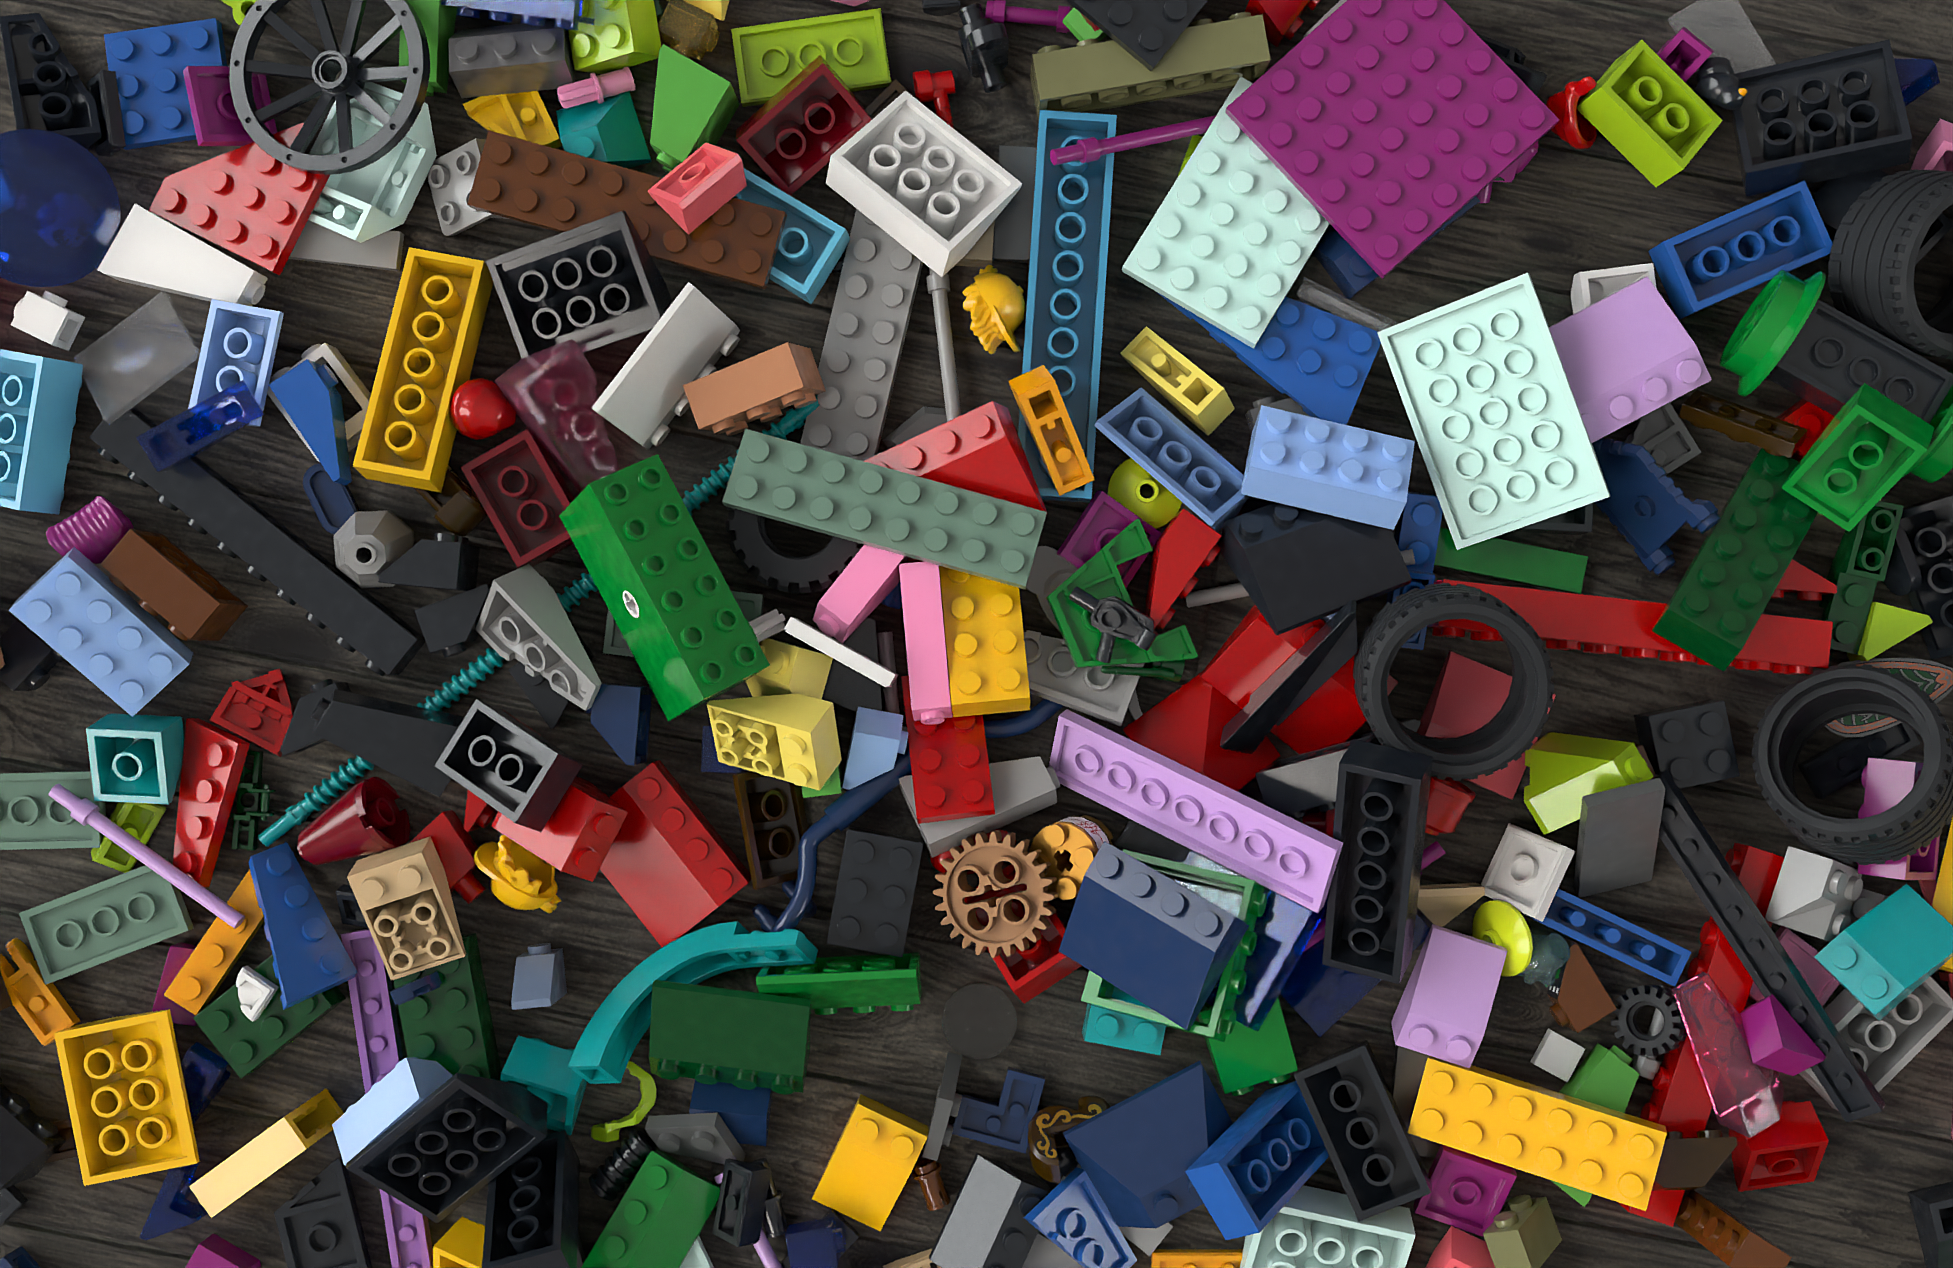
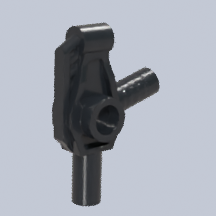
(1114, 620)

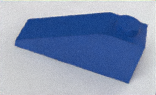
(317, 412)

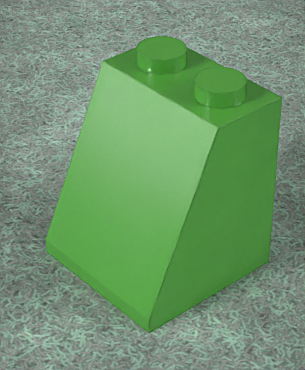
(688, 109)

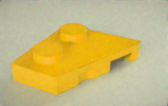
(515, 115)

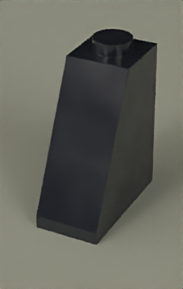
(850, 687)

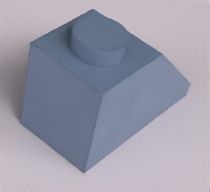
(538, 977)

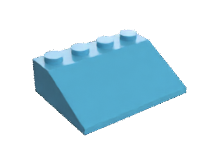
(36, 429)

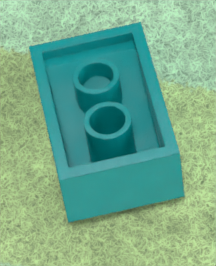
(1889, 951)

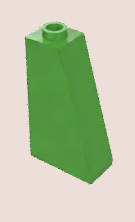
(439, 27)
(1601, 1080)

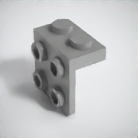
(451, 185)

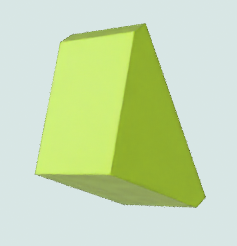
(1886, 628)

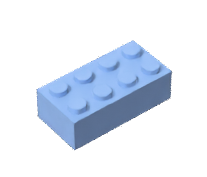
(1328, 467)
(102, 632)

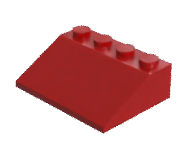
(970, 453)
(1256, 653)
(669, 857)

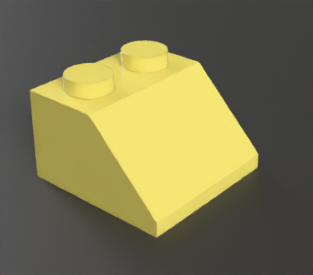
(790, 671)

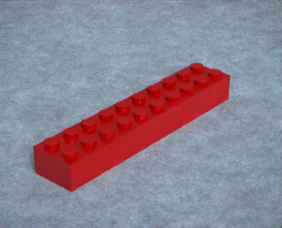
(1614, 624)

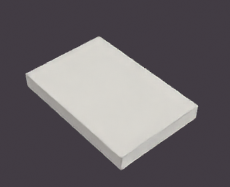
(840, 652)

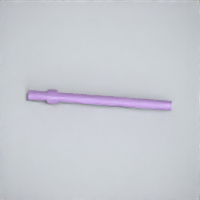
(88, 813)

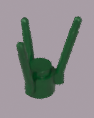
(1167, 670)

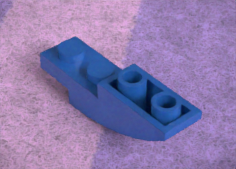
(1420, 532)

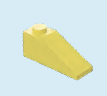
(1179, 380)

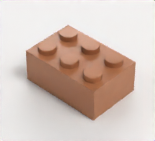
(755, 389)

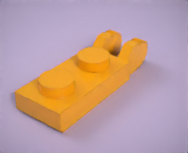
(37, 1003)

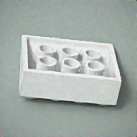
(921, 182)
(674, 353)

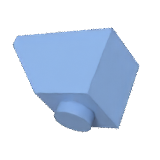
(873, 746)

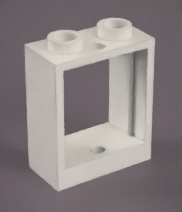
(328, 354)

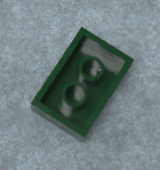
(251, 1044)

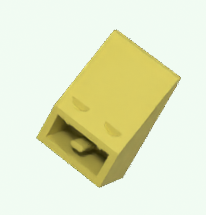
(778, 737)

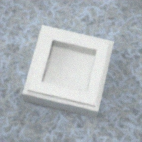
(1557, 1055)

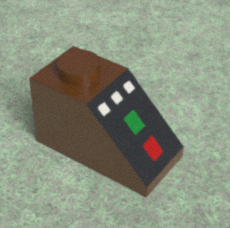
(1578, 993)

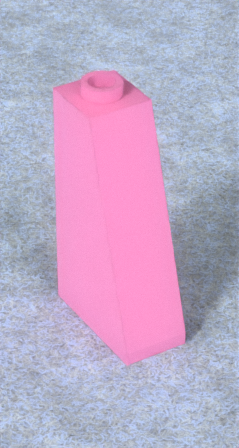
(925, 642)

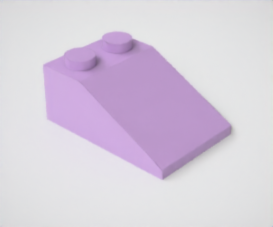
(1449, 996)

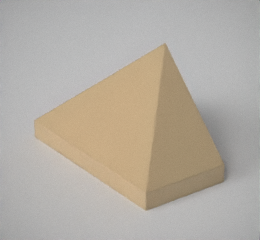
(1445, 901)

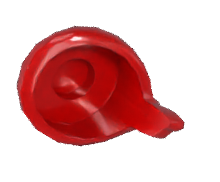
(1572, 124)
(480, 409)

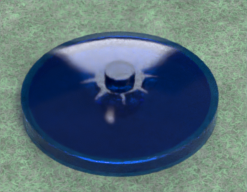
(53, 209)

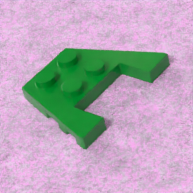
(1102, 580)

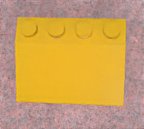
(126, 1096)

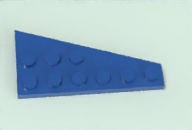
(1308, 356)

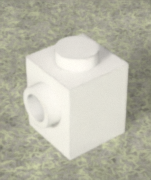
(47, 319)

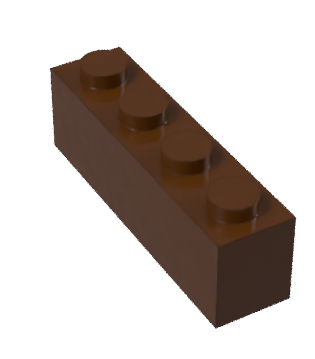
(1727, 1235)

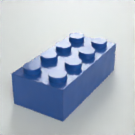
(1741, 250)
(1259, 1162)

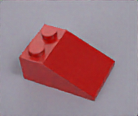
(1039, 965)

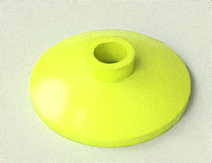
(1125, 489)
(1505, 926)

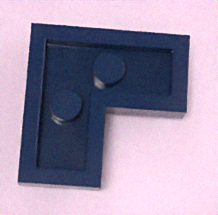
(1006, 1121)

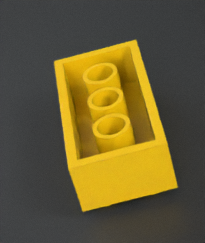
(984, 645)

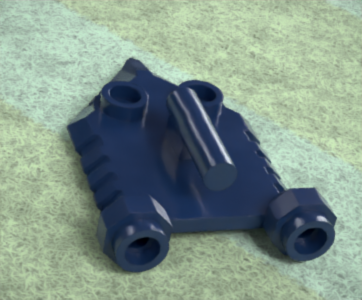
(1647, 503)

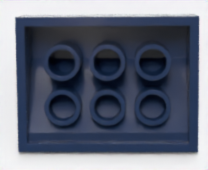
(1150, 935)

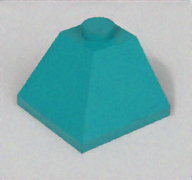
(605, 131)

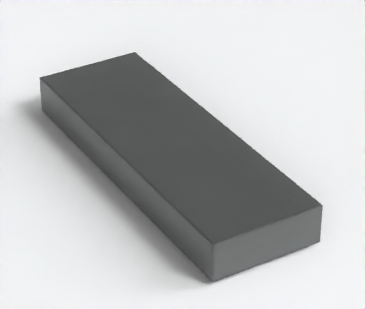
(1014, 223)

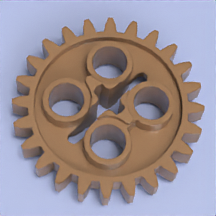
(1004, 926)

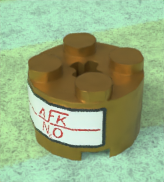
(1070, 850)

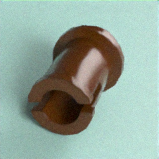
(931, 1183)

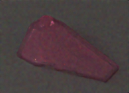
(555, 401)
(1741, 1092)

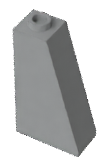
(1018, 790)

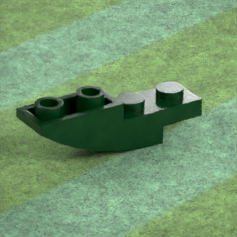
(1856, 568)

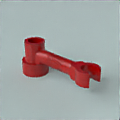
(935, 88)

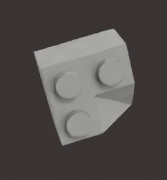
(1814, 895)

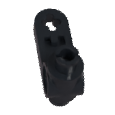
(984, 47)

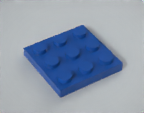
(152, 78)

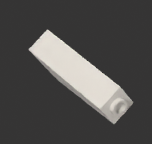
(173, 261)

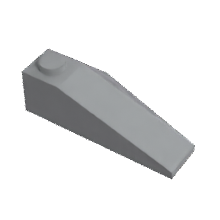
(530, 625)

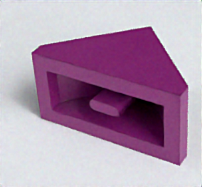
(1684, 53)
(1777, 1038)
(219, 1253)

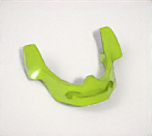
(610, 1130)

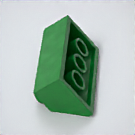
(656, 1217)

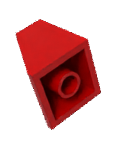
(575, 834)

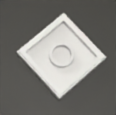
(1526, 871)

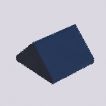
(741, 1109)

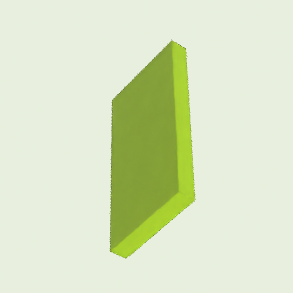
(777, 52)

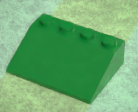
(848, 982)

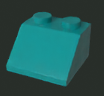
(135, 757)
(546, 1074)

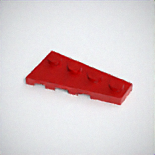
(206, 796)

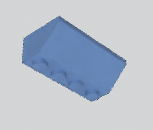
(1175, 457)

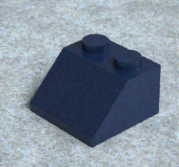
(623, 719)

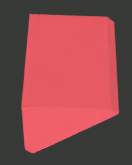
(700, 185)

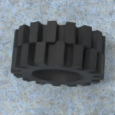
(1627, 1025)

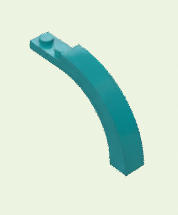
(626, 1011)

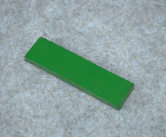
(1514, 562)

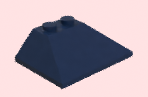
(1146, 1144)

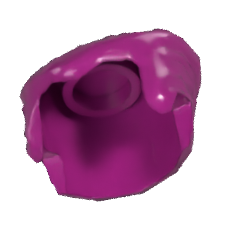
(90, 530)

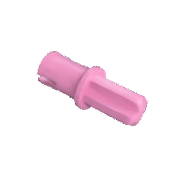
(595, 88)

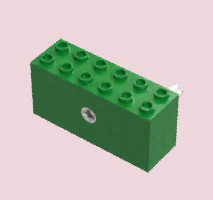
(665, 588)

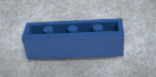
(1616, 937)

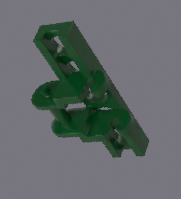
(252, 813)

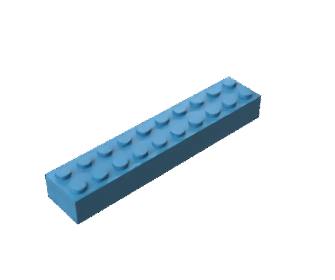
(1068, 280)

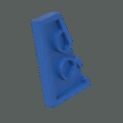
(1081, 1224)

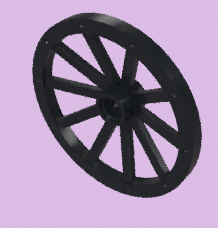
(324, 73)

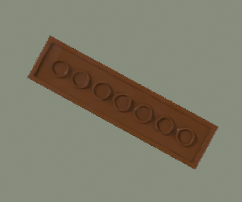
(572, 190)

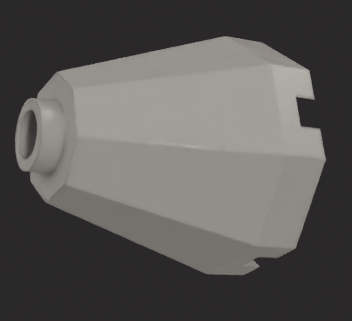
(380, 533)

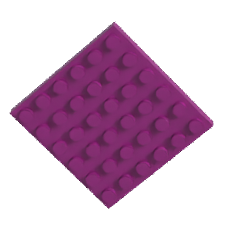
(1391, 121)

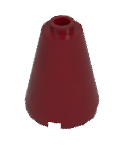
(356, 825)

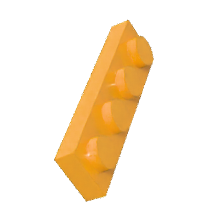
(217, 952)

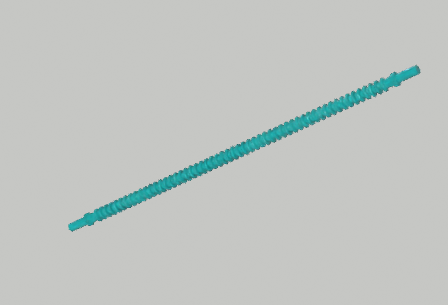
(313, 801)

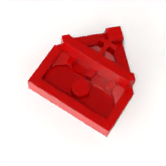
(257, 710)

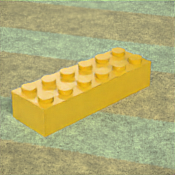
(421, 366)
(1539, 1131)

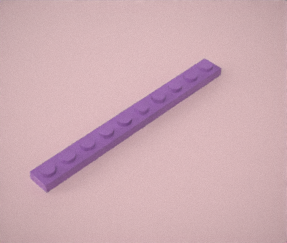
(379, 1053)

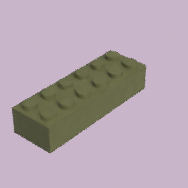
(1108, 77)

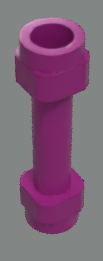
(1000, 12)

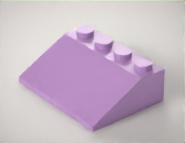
(1626, 357)

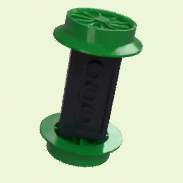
(1830, 356)

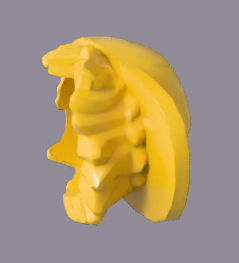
(995, 309)
(518, 875)

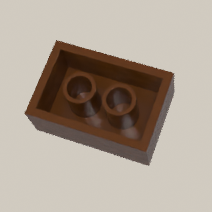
(173, 586)

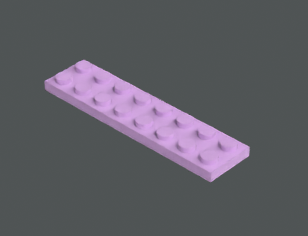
(1195, 811)

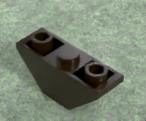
(1691, 1161)

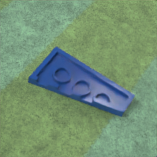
(301, 937)

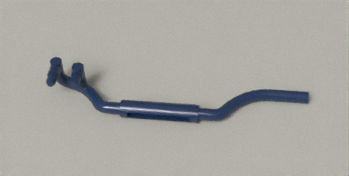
(854, 804)

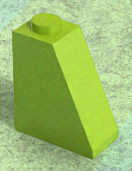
(1576, 766)

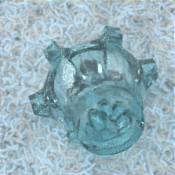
(1547, 957)

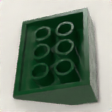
(729, 1036)

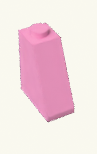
(858, 591)

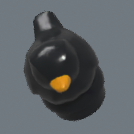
(1718, 84)

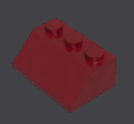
(802, 126)

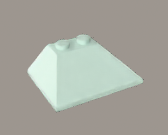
(382, 193)

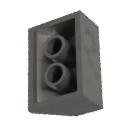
(510, 59)

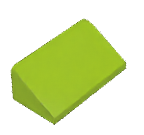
(138, 821)

